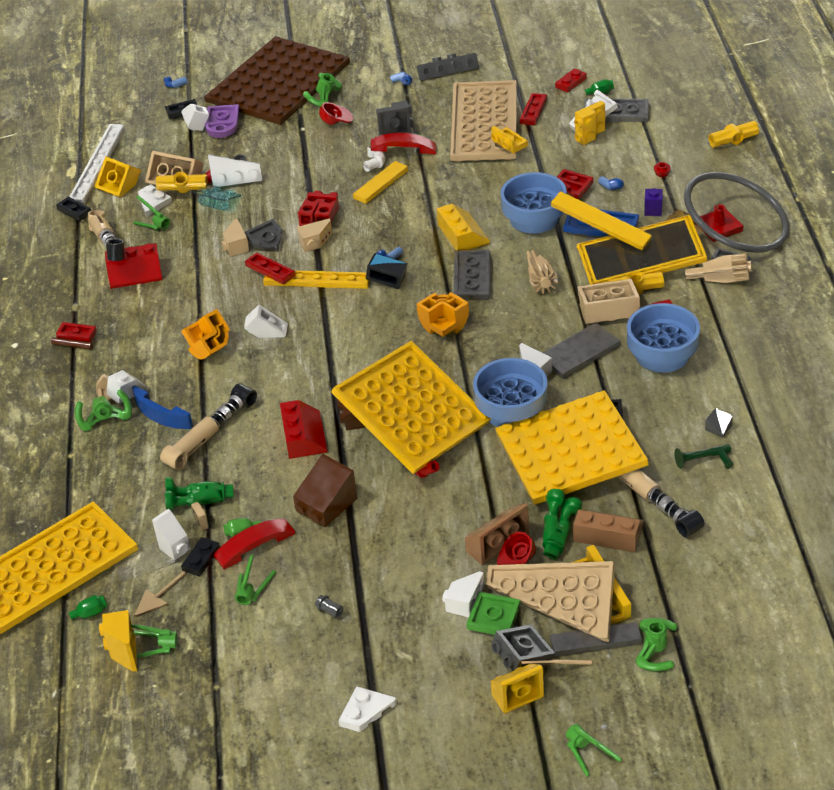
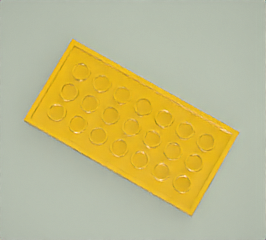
(59, 562)

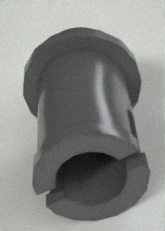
(323, 603)

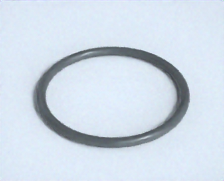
(726, 241)

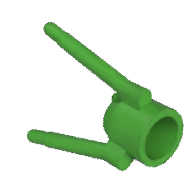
(159, 220)
(245, 591)
(166, 639)
(580, 738)

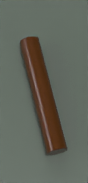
(72, 343)

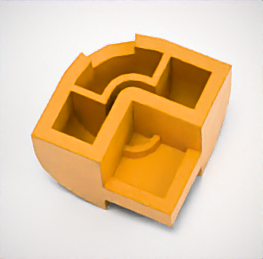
(443, 313)
(207, 335)

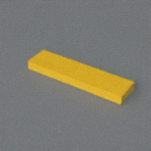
(380, 182)

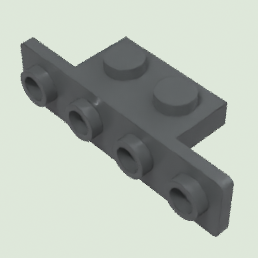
(447, 66)

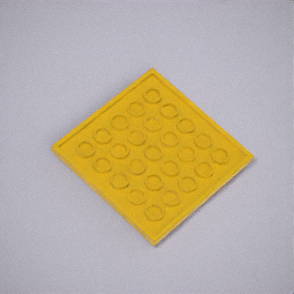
(411, 406)
(571, 446)

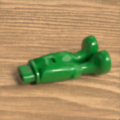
(201, 492)
(557, 530)

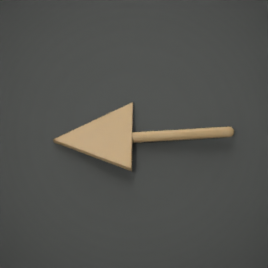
(151, 602)
(546, 663)

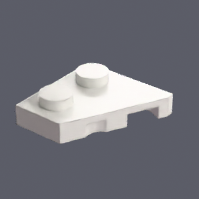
(155, 198)
(364, 708)

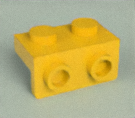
(508, 139)

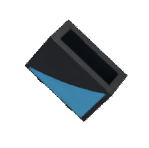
(386, 271)

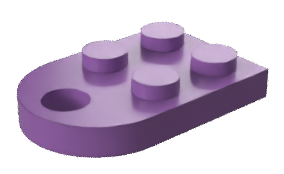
(222, 120)

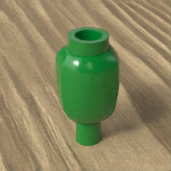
(603, 86)
(89, 607)

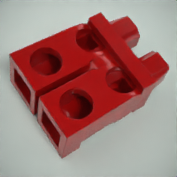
(318, 207)

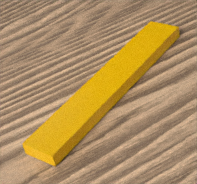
(601, 220)
(324, 279)

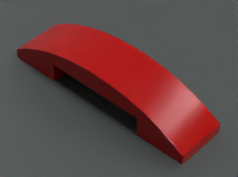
(424, 144)
(250, 538)

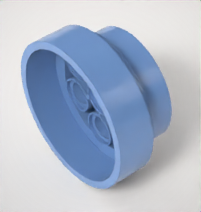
(528, 201)
(663, 336)
(510, 390)

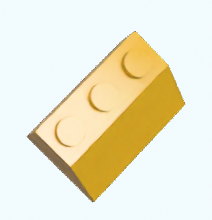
(460, 228)

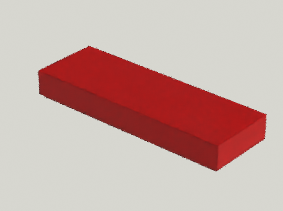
(533, 109)
(270, 268)

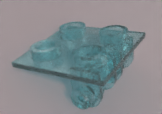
(216, 197)

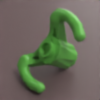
(325, 86)
(102, 410)
(655, 641)

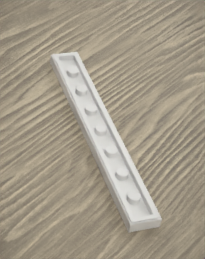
(90, 174)

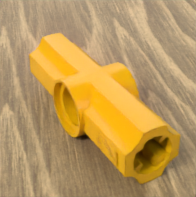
(733, 134)
(173, 182)
(644, 281)

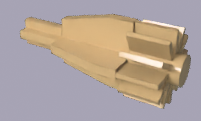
(723, 269)
(540, 272)

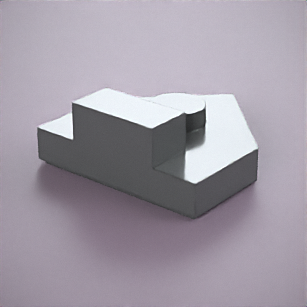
(265, 235)

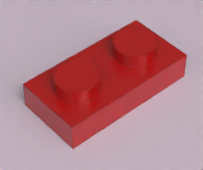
(570, 80)
(76, 332)

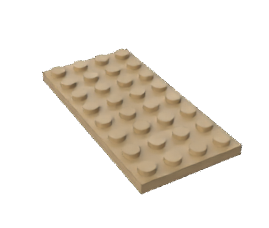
(474, 112)

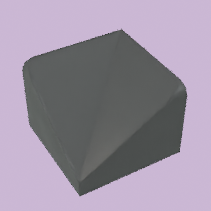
(718, 422)

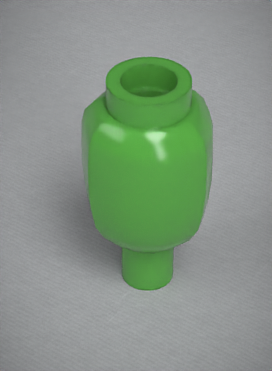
(237, 525)

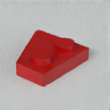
(575, 183)

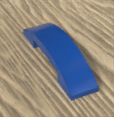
(172, 418)

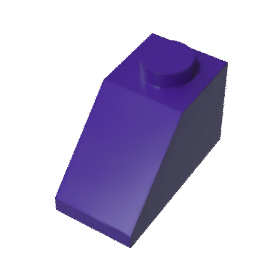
(653, 202)

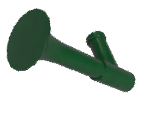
(722, 450)

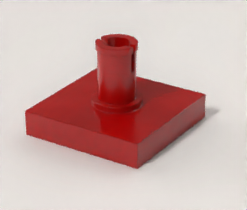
(722, 222)

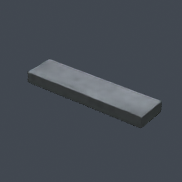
(580, 642)

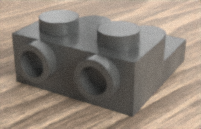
(395, 118)
(520, 645)

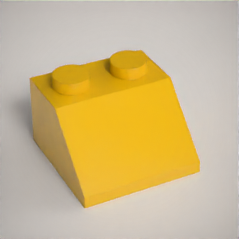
(117, 177)
(119, 638)
(518, 687)

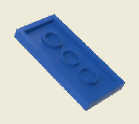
(576, 226)

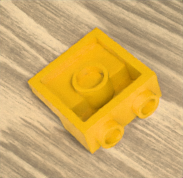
(589, 122)

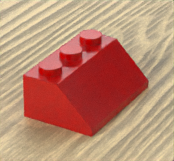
(138, 267)
(302, 429)

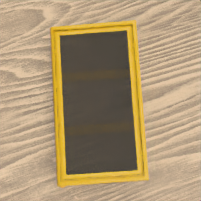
(671, 247)

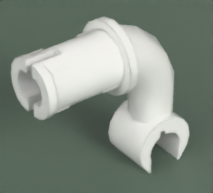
(377, 161)

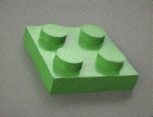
(492, 613)

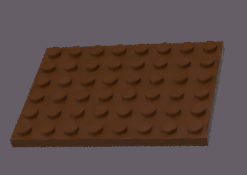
(275, 78)

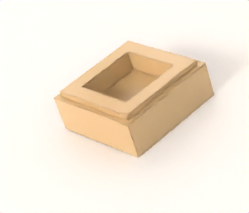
(199, 516)

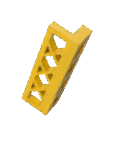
(620, 601)

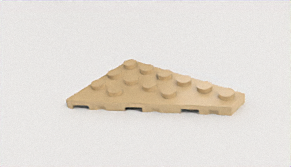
(568, 592)

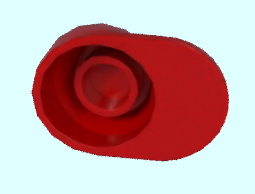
(333, 113)
(517, 549)

